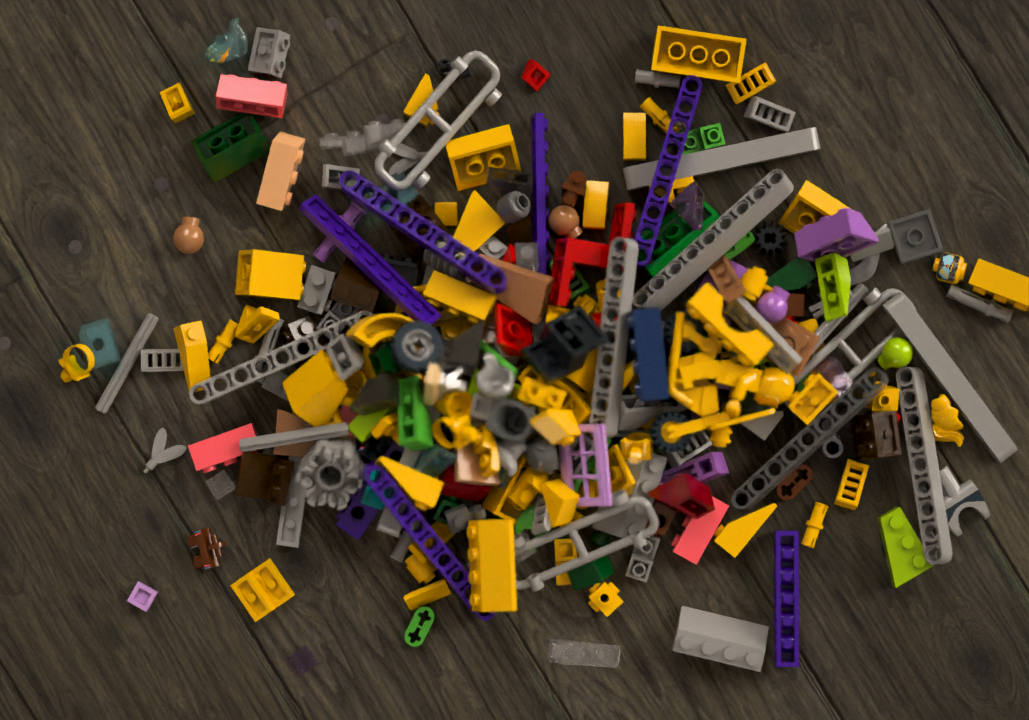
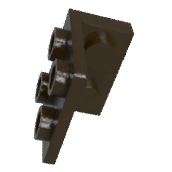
(422, 208)
(875, 435)
(264, 477)

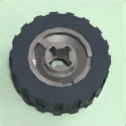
(404, 352)

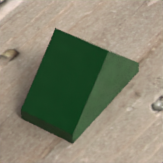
(590, 573)

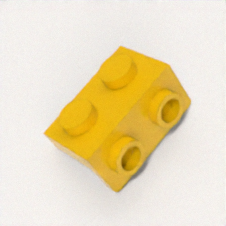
(539, 395)
(812, 398)

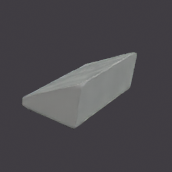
(885, 243)

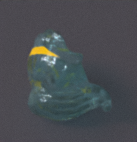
(230, 45)

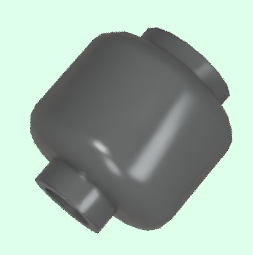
(513, 207)

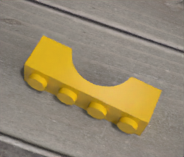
(707, 307)

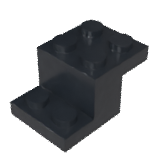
(564, 345)

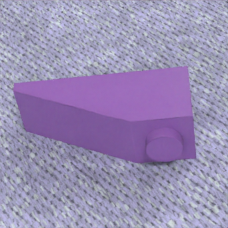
(702, 468)

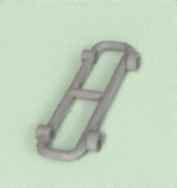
(488, 94)
(874, 300)
(619, 503)

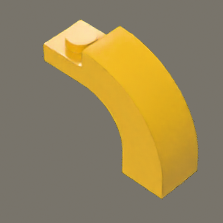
(574, 397)

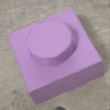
(142, 596)

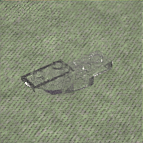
(356, 144)

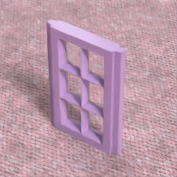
(602, 465)

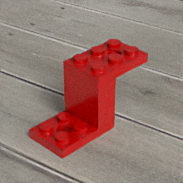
(587, 253)

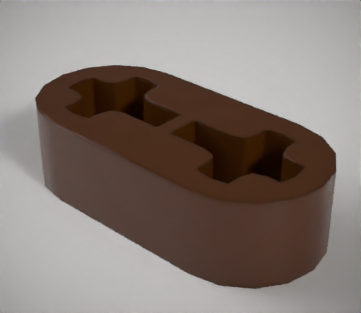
(798, 486)

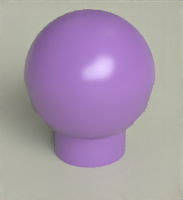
(773, 305)

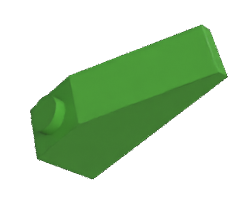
(413, 416)

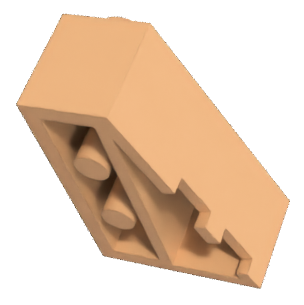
(281, 171)

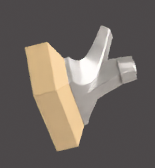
(439, 384)

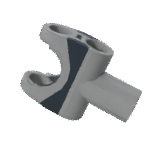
(960, 497)

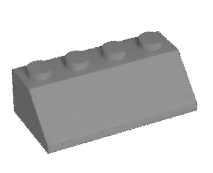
(646, 477)
(720, 638)

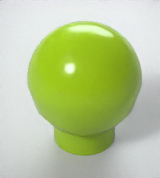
(895, 353)

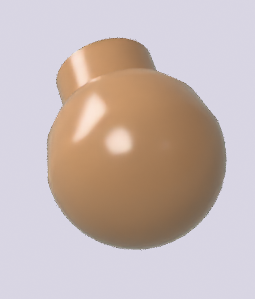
(565, 221)
(188, 236)

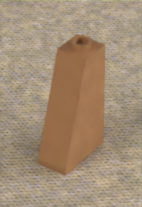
(525, 291)
(288, 422)

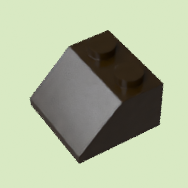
(356, 288)

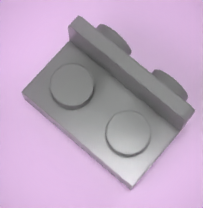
(269, 52)
(317, 291)

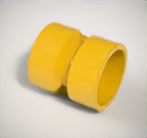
(454, 404)

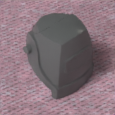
(511, 420)
(541, 454)

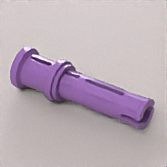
(351, 217)

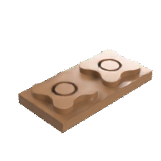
(797, 337)

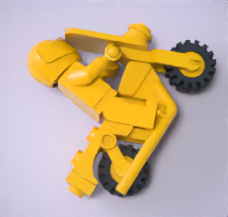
(691, 389)

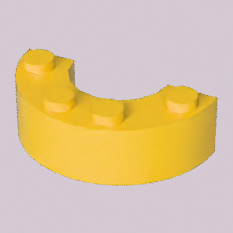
(376, 327)

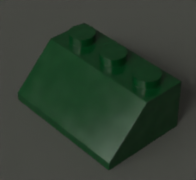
(230, 146)

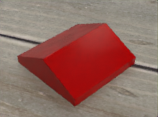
(512, 330)

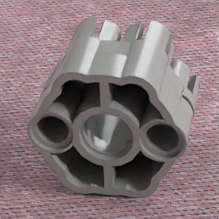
(326, 487)

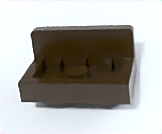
(296, 331)

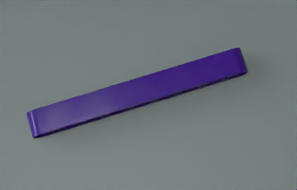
(669, 161)
(427, 241)
(420, 535)

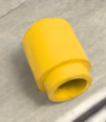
(754, 282)
(420, 571)

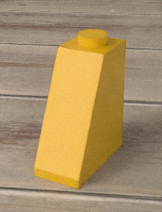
(477, 223)

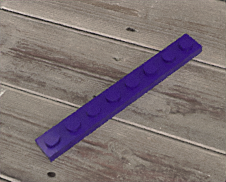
(540, 191)
(369, 261)

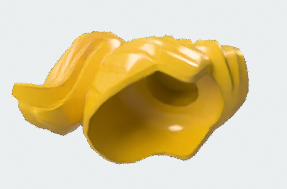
(945, 421)

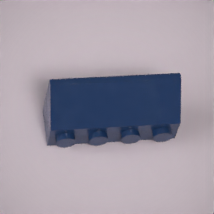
(649, 354)

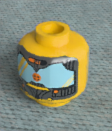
(950, 268)

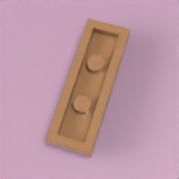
(726, 279)

